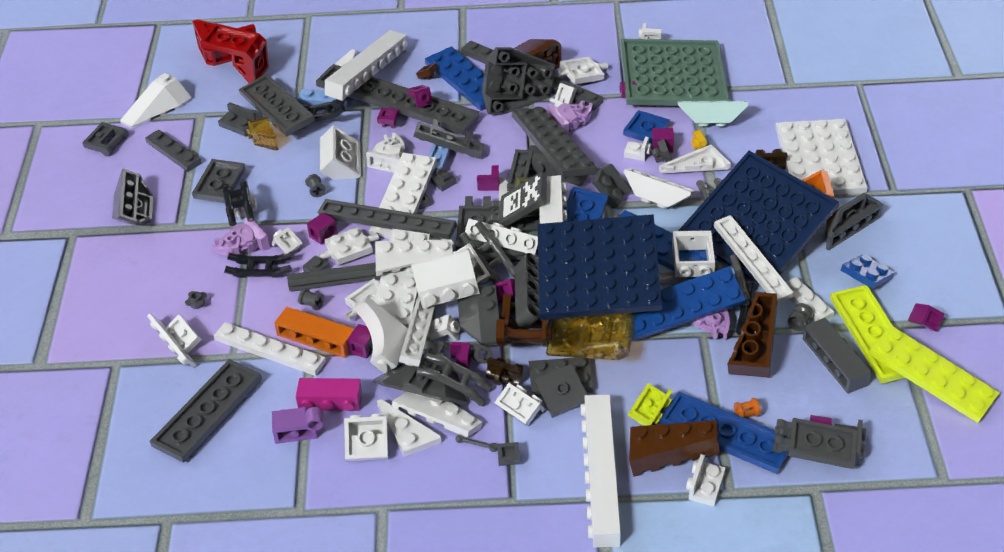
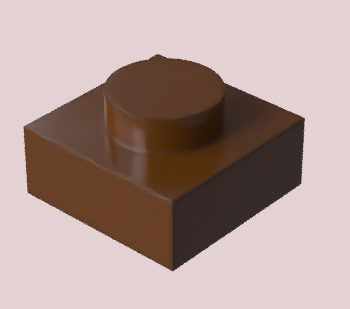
(427, 71)

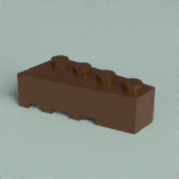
(755, 344)
(671, 444)

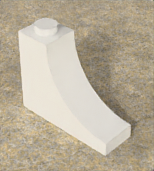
(386, 334)

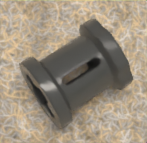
(314, 183)
(310, 298)
(475, 352)

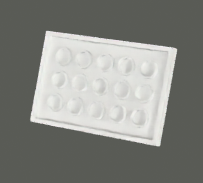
(824, 147)

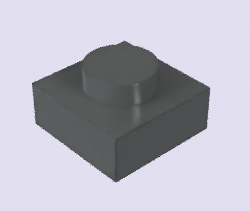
(315, 263)
(508, 454)

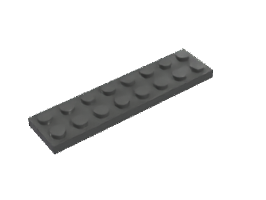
(553, 142)

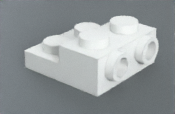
(366, 437)

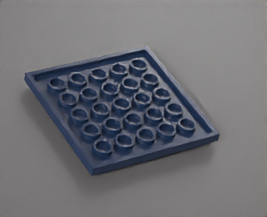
(769, 206)
(598, 267)

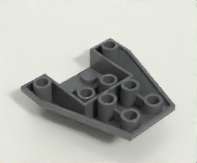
(515, 80)

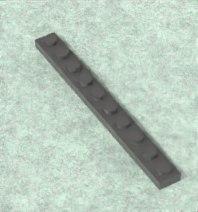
(481, 53)

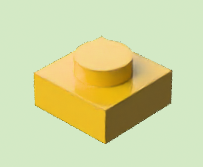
(698, 140)

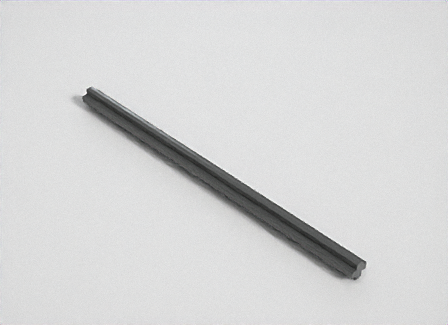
(362, 272)

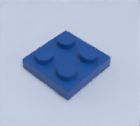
(642, 125)
(867, 271)

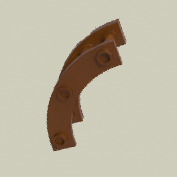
(505, 327)

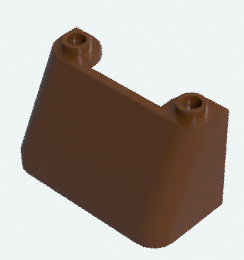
(544, 49)

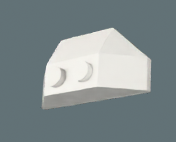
(657, 189)

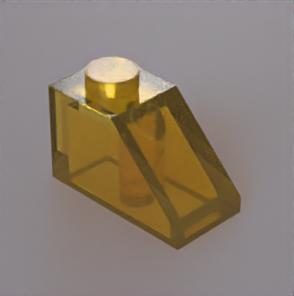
(262, 133)

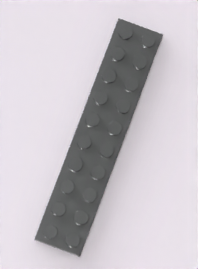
(393, 96)

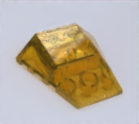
(592, 336)

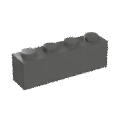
(837, 355)

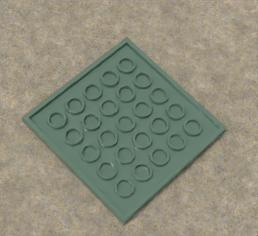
(672, 71)

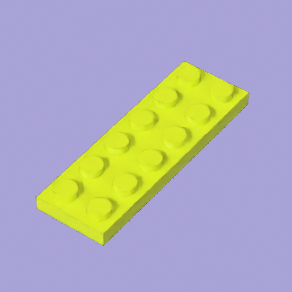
(866, 324)
(934, 373)

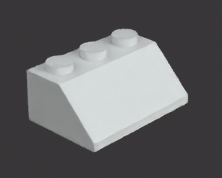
(339, 155)
(445, 278)

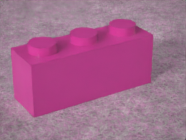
(329, 393)

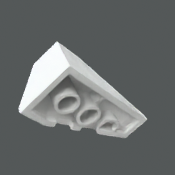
(158, 98)

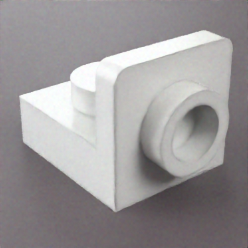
(648, 33)
(637, 150)
(286, 240)

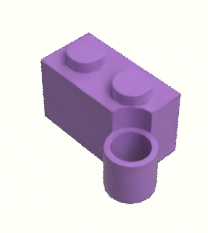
(296, 424)

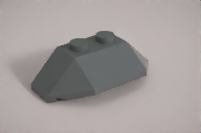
(132, 199)
(852, 219)
(479, 315)

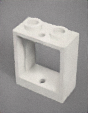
(702, 241)

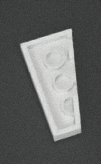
(401, 254)
(440, 412)

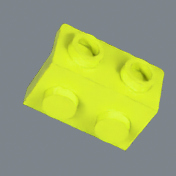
(648, 405)

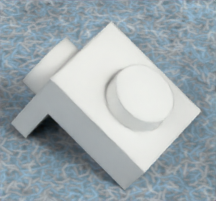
(564, 94)
(444, 326)

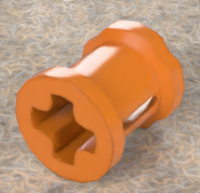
(753, 404)

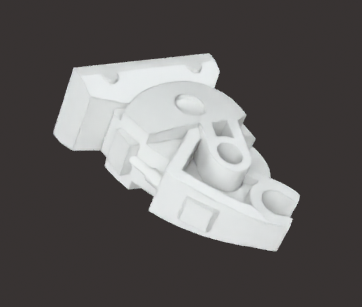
(386, 154)

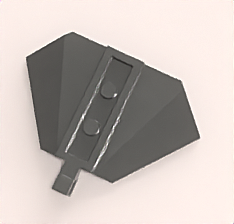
(406, 379)

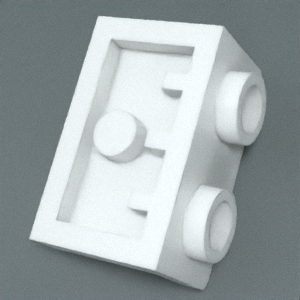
(519, 404)
(705, 482)

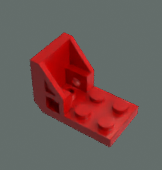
(240, 44)
(213, 57)

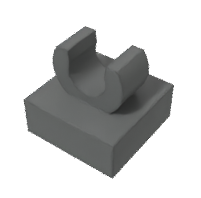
(662, 152)
(443, 179)

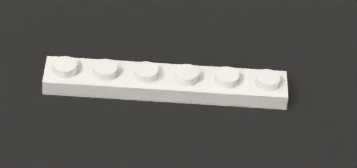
(753, 258)
(416, 334)
(270, 349)

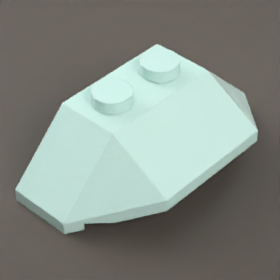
(712, 111)

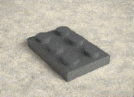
(215, 176)
(542, 367)

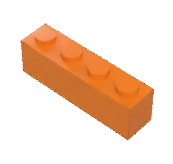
(313, 331)

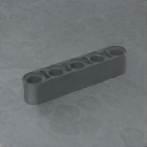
(527, 291)

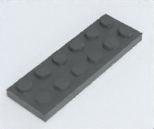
(277, 105)
(205, 410)

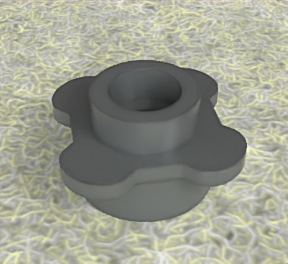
(196, 299)

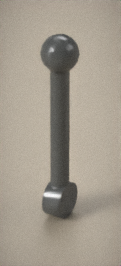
(493, 446)

